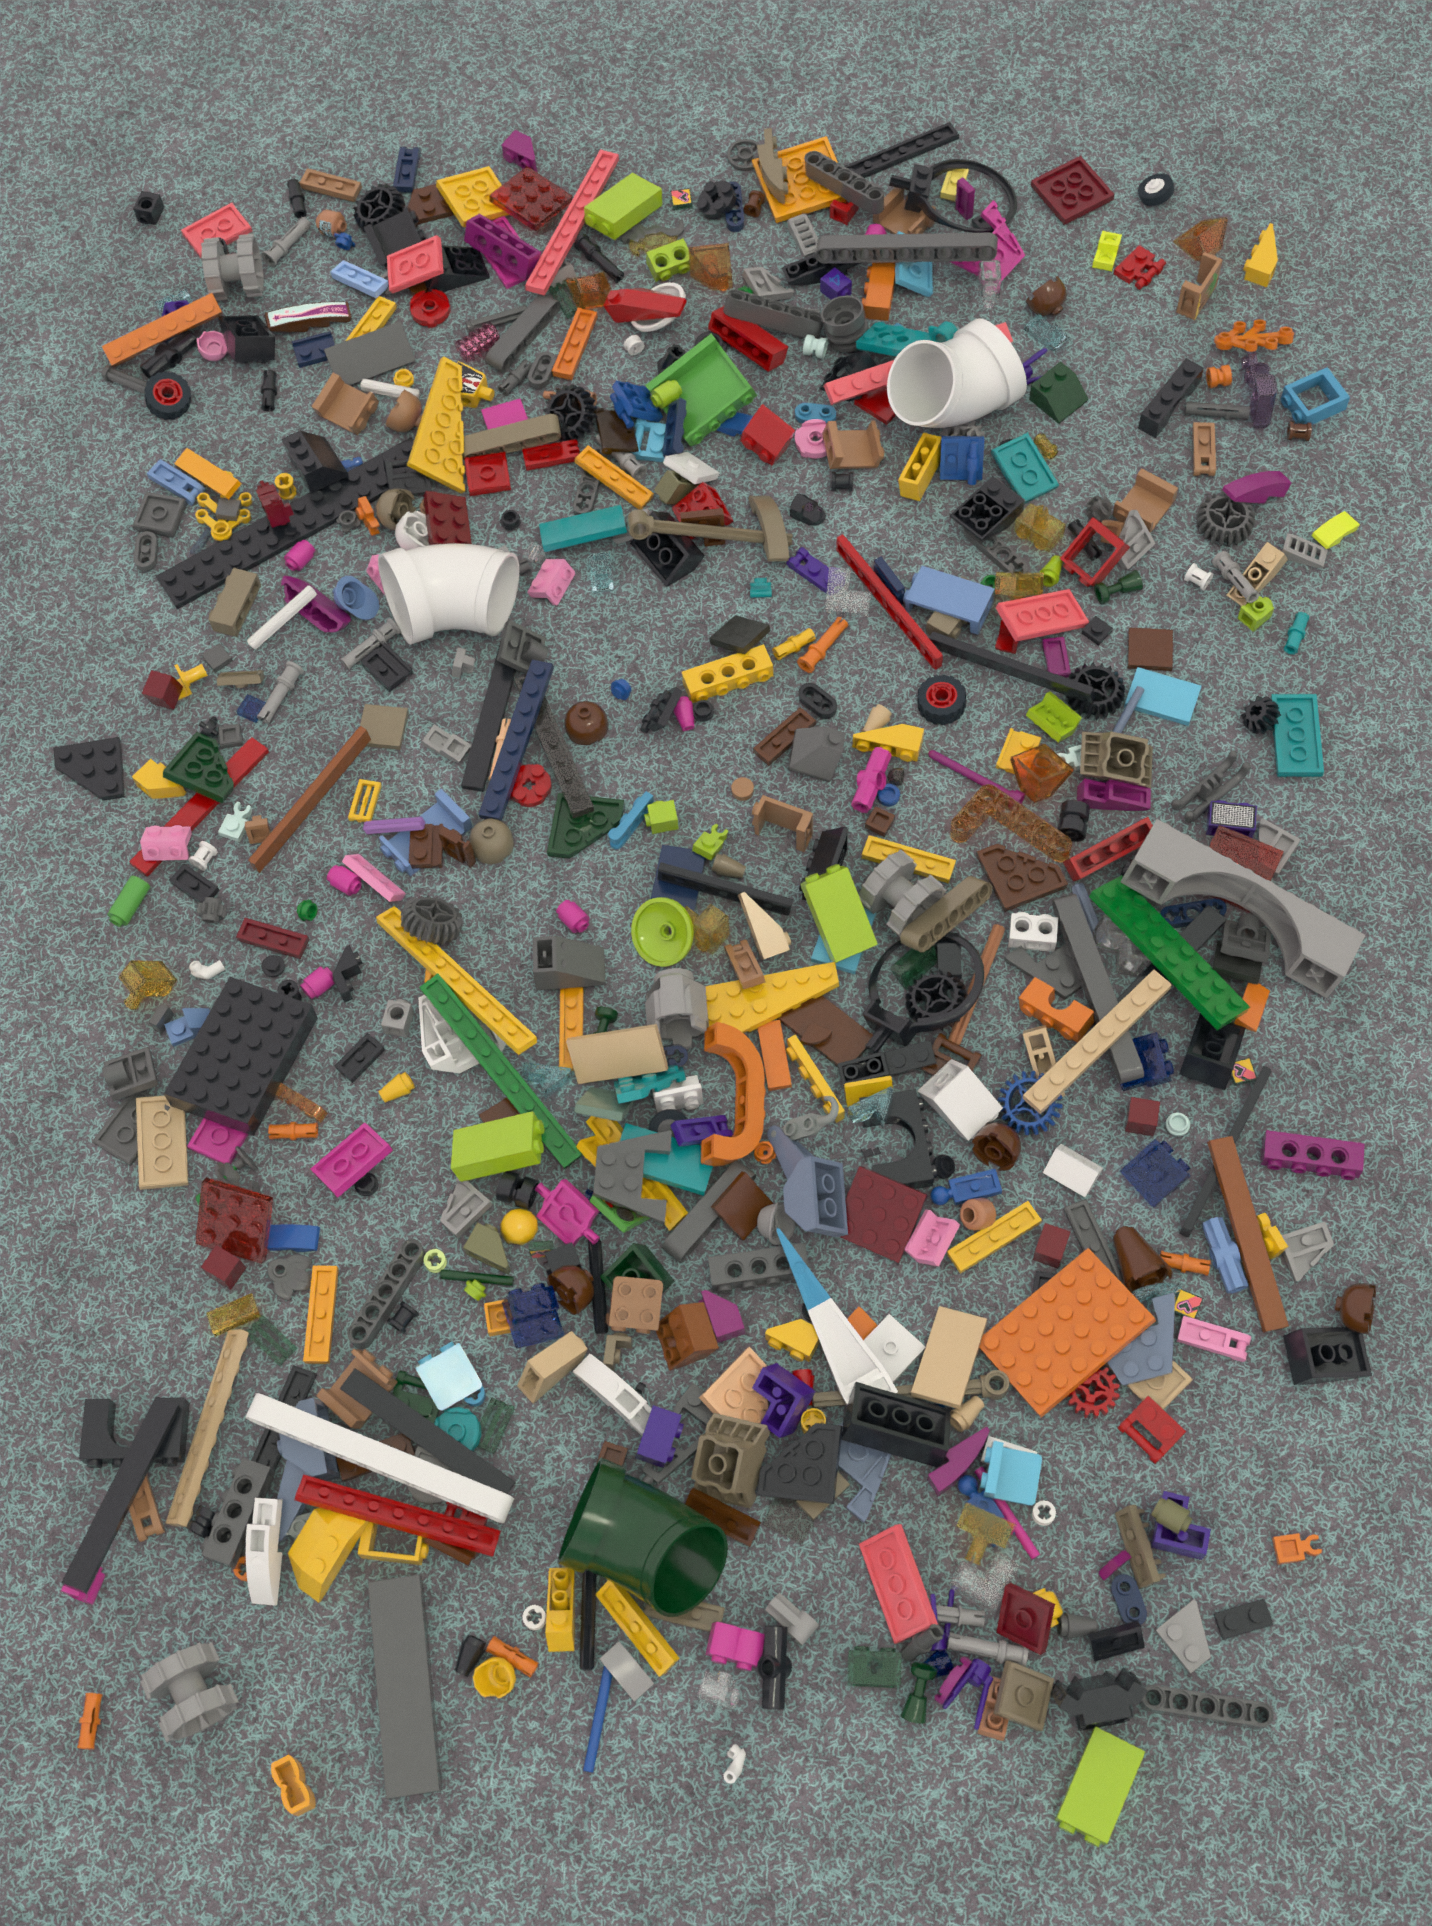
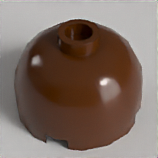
(1048, 298)
(586, 723)
(998, 1145)
(573, 1287)
(1357, 1307)

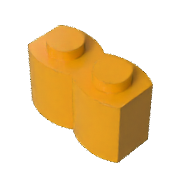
(295, 1793)

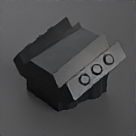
(1100, 1698)

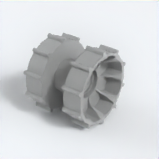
(242, 266)
(891, 885)
(183, 1679)

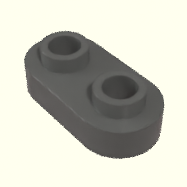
(540, 371)
(146, 553)

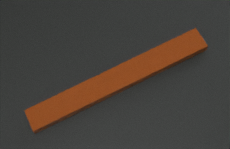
(309, 799)
(1247, 1234)

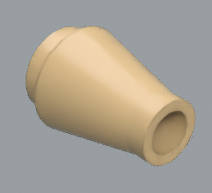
(877, 718)
(964, 1417)

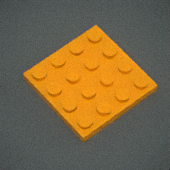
(803, 193)

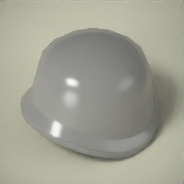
(774, 1217)

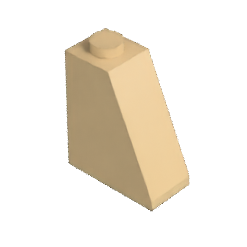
(551, 1366)

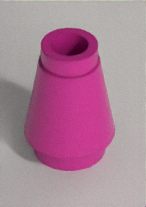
(684, 713)

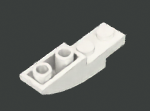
(614, 1392)
(262, 1558)

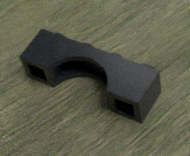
(1160, 409)

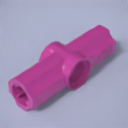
(871, 780)

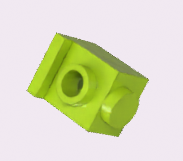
(1256, 613)

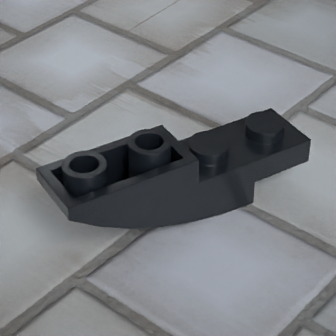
(809, 270)
(888, 1063)

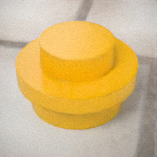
(403, 378)

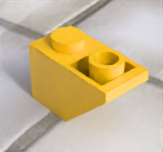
(151, 782)
(796, 1337)

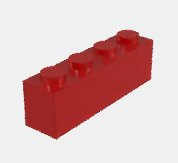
(749, 339)
(1108, 850)

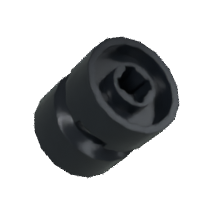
(1073, 819)
(515, 1189)

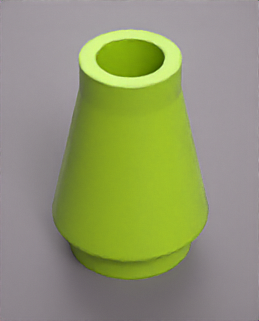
(1052, 571)

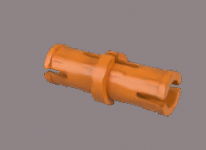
(293, 1131)
(1186, 1263)
(513, 1656)
(89, 1721)

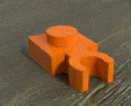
(366, 514)
(1291, 1548)

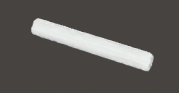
(281, 617)

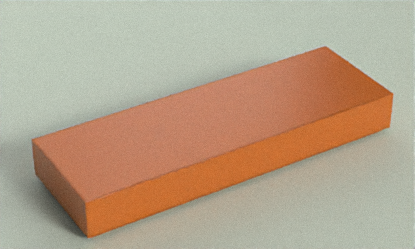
(774, 1056)

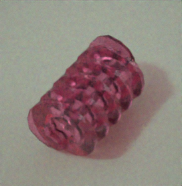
(477, 341)

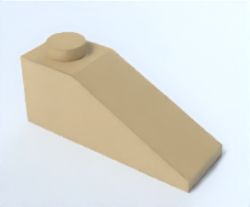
(765, 931)
(1040, 1050)

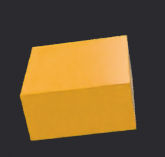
(496, 1318)

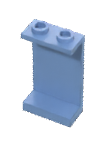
(950, 596)
(443, 812)

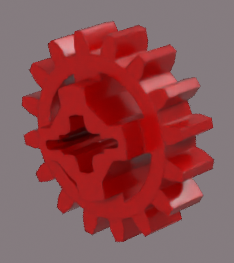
(1101, 1393)

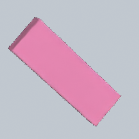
(374, 877)

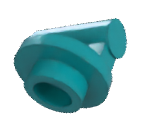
(760, 588)

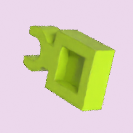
(710, 844)

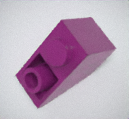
(519, 150)
(723, 1317)

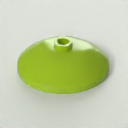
(652, 934)

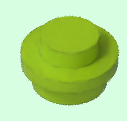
(475, 1289)

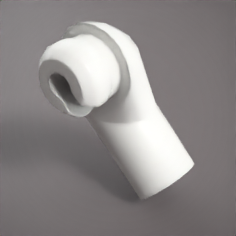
(206, 972)
(735, 1768)

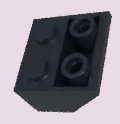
(849, 365)

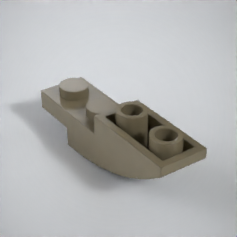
(771, 167)

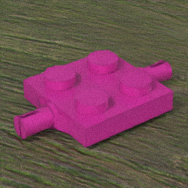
(567, 1213)

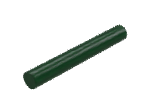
(481, 1277)

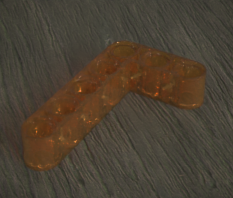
(1010, 820)

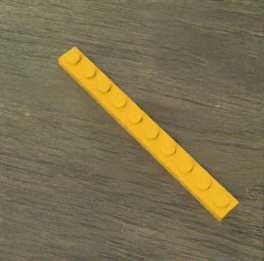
(461, 983)

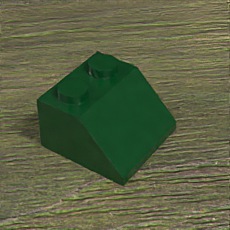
(1058, 392)
(637, 1263)

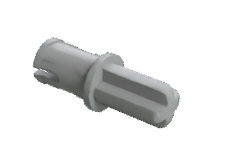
(960, 1616)

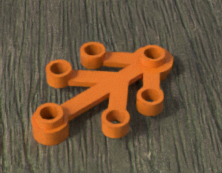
(1251, 339)

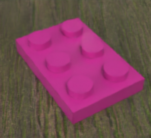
(351, 1159)

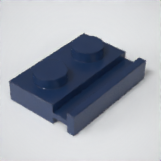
(311, 349)
(890, 580)

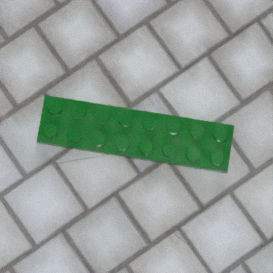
(1170, 953)

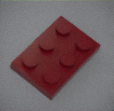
(446, 518)

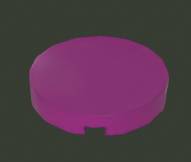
(952, 1680)

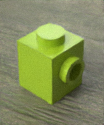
(661, 816)

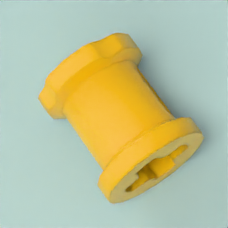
(287, 483)

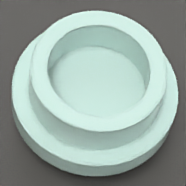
(1177, 1124)

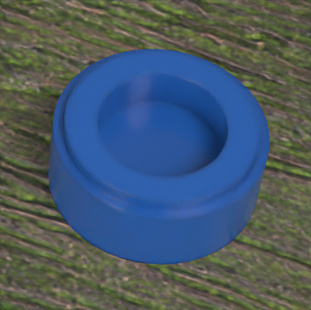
(889, 795)

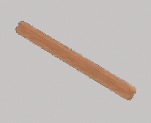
(987, 958)

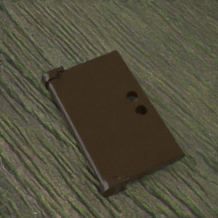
(614, 433)

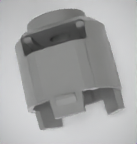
(677, 1006)

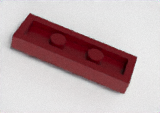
(272, 938)

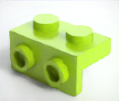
(1054, 717)

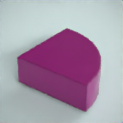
(1114, 1564)

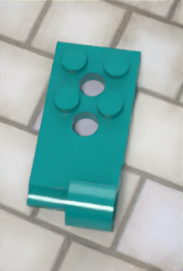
(893, 339)

